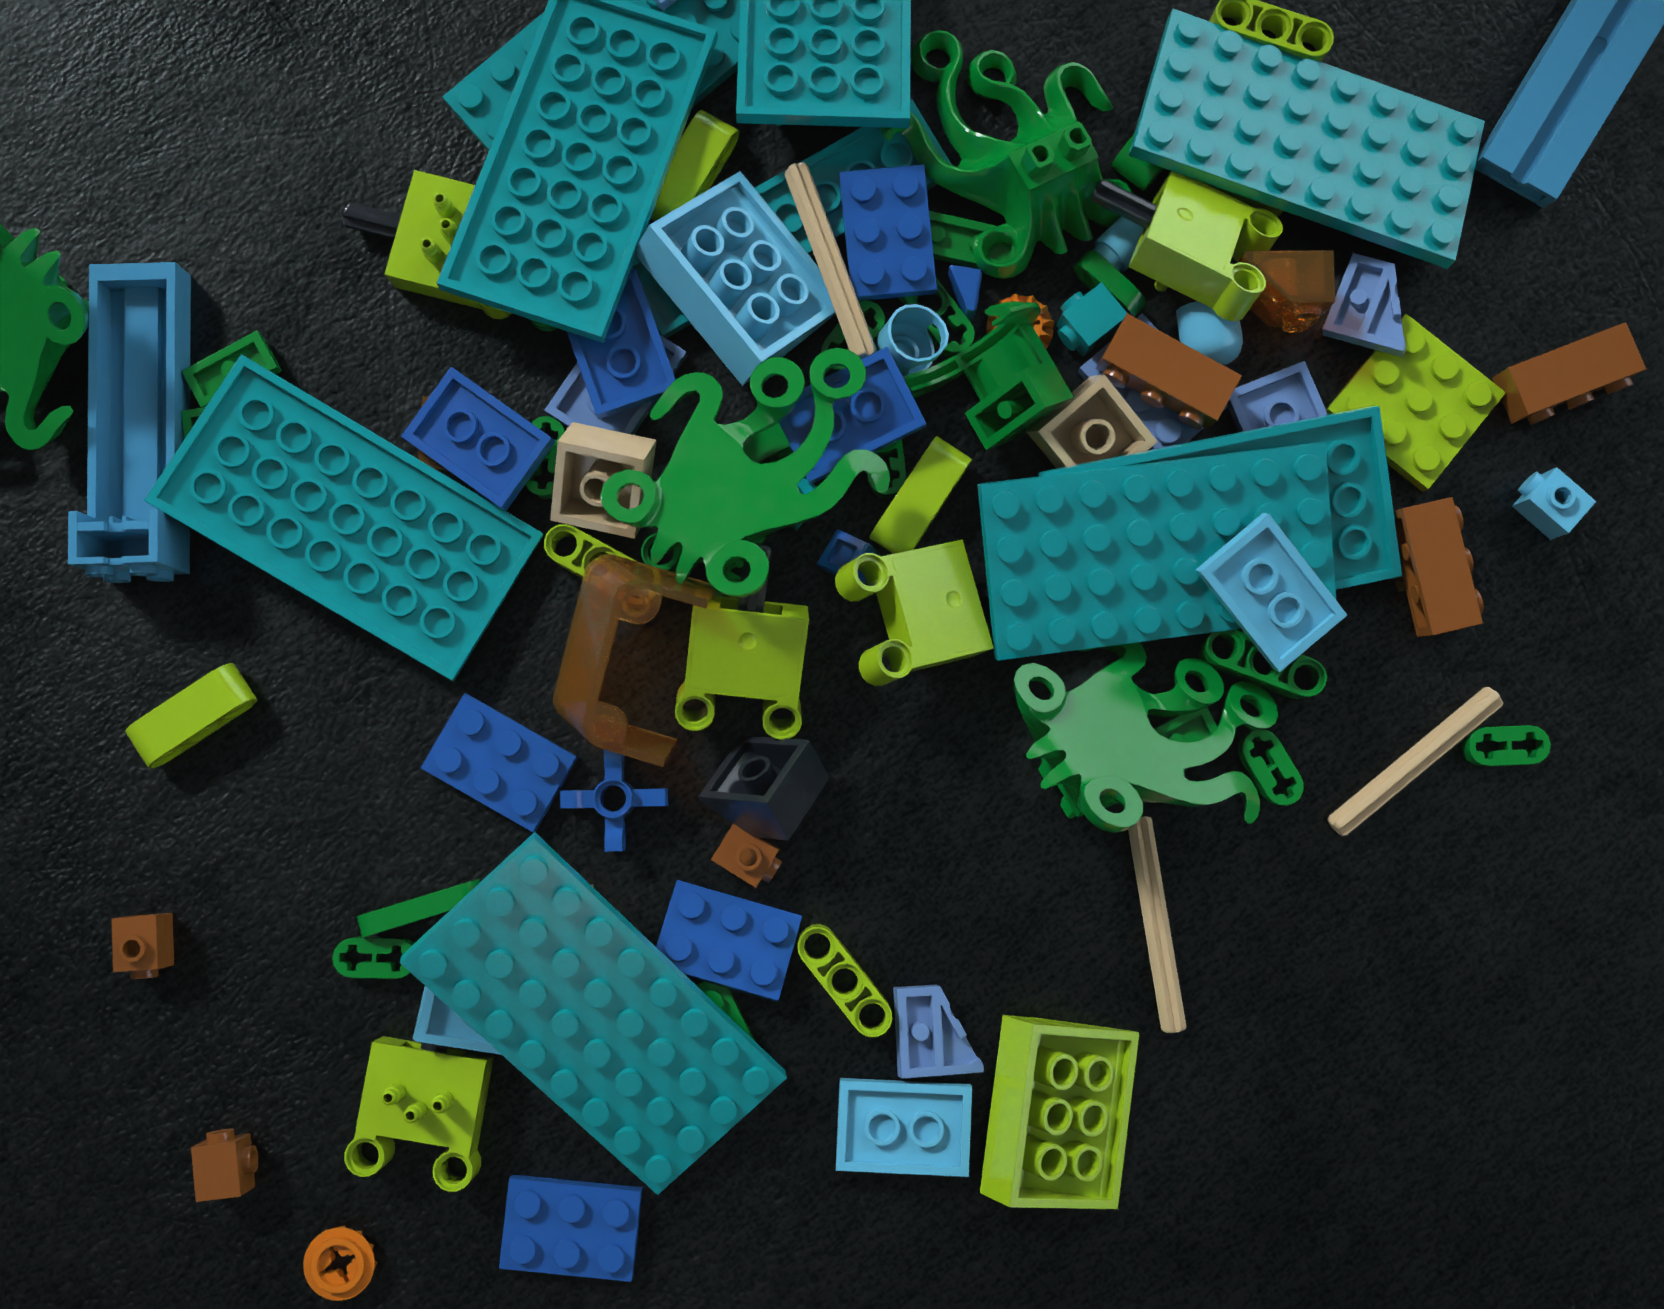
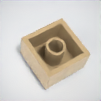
(1091, 427)
(584, 463)

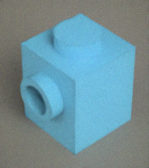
(1552, 502)

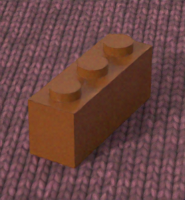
(1168, 373)
(1570, 375)
(1437, 568)

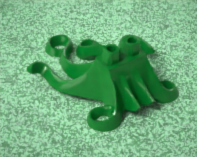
(1035, 180)
(36, 328)
(722, 500)
(1107, 753)

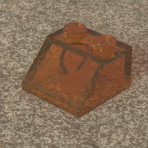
(1296, 289)

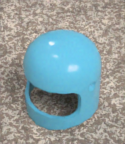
(910, 328)
(1209, 333)

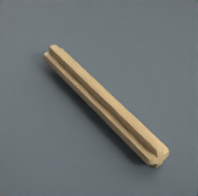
(829, 260)
(1415, 761)
(1157, 926)

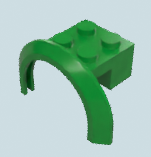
(1007, 371)

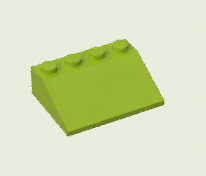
(1059, 1114)

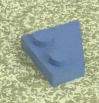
(1368, 307)
(929, 1035)

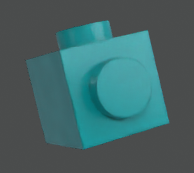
(1089, 319)

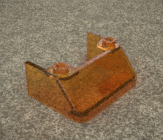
(613, 592)

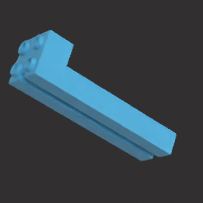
(1568, 95)
(133, 421)

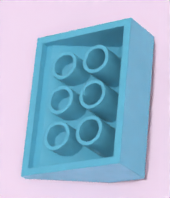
(737, 275)

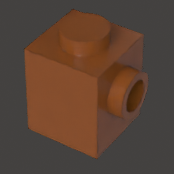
(747, 856)
(142, 944)
(224, 1165)

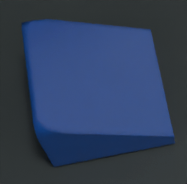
(965, 288)
(842, 550)

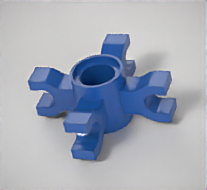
(614, 820)

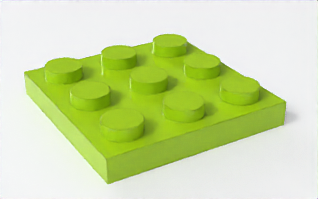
(1426, 402)

